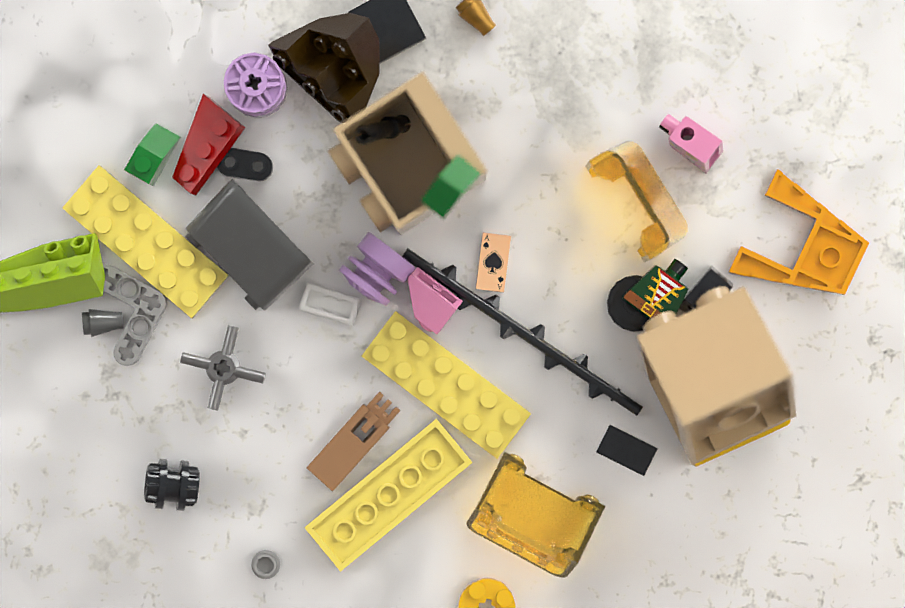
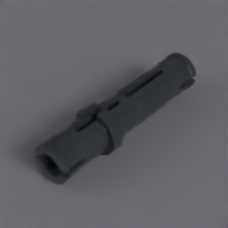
(387, 128)

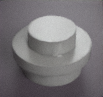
(265, 564)

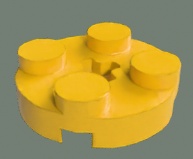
(485, 589)

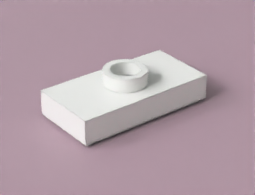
(329, 304)

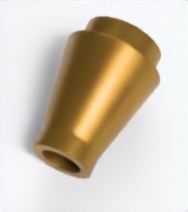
(476, 15)

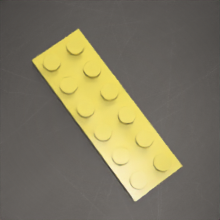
(145, 241)
(446, 384)
(388, 494)

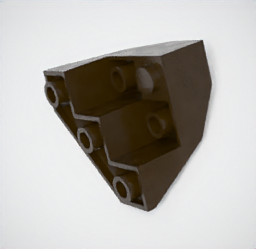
(333, 62)

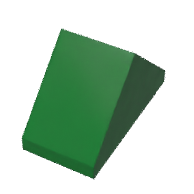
(450, 186)

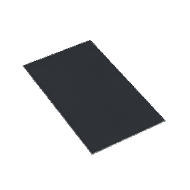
(626, 450)

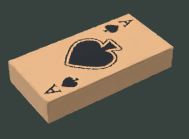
(493, 262)

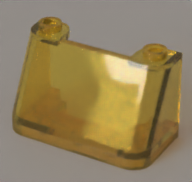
(632, 163)
(534, 518)

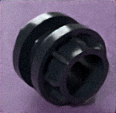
(171, 484)

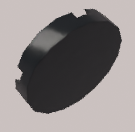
(620, 311)

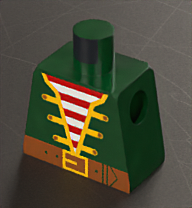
(658, 290)

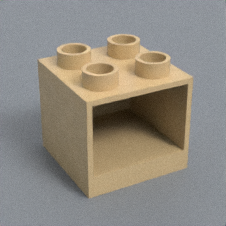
(407, 165)
(717, 373)

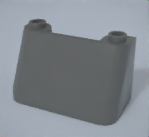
(248, 246)

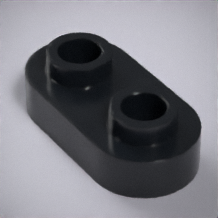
(244, 165)

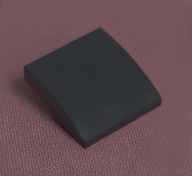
(393, 24)

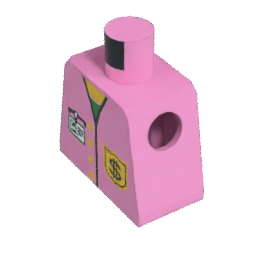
(701, 149)

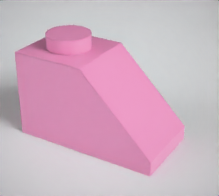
(431, 301)

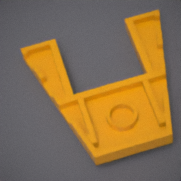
(828, 255)

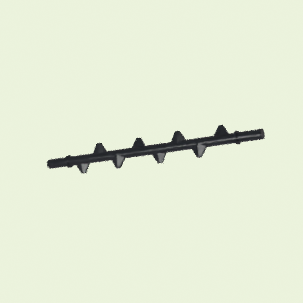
(534, 336)

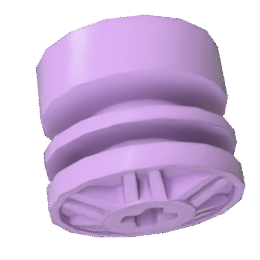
(271, 90)
(376, 269)

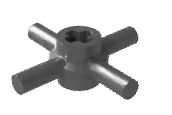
(218, 358)

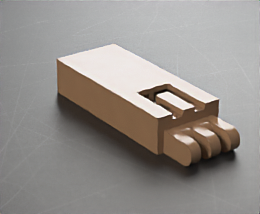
(346, 448)

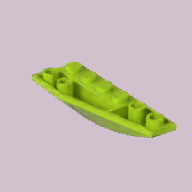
(52, 275)

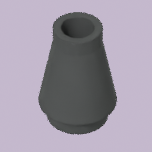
(99, 322)

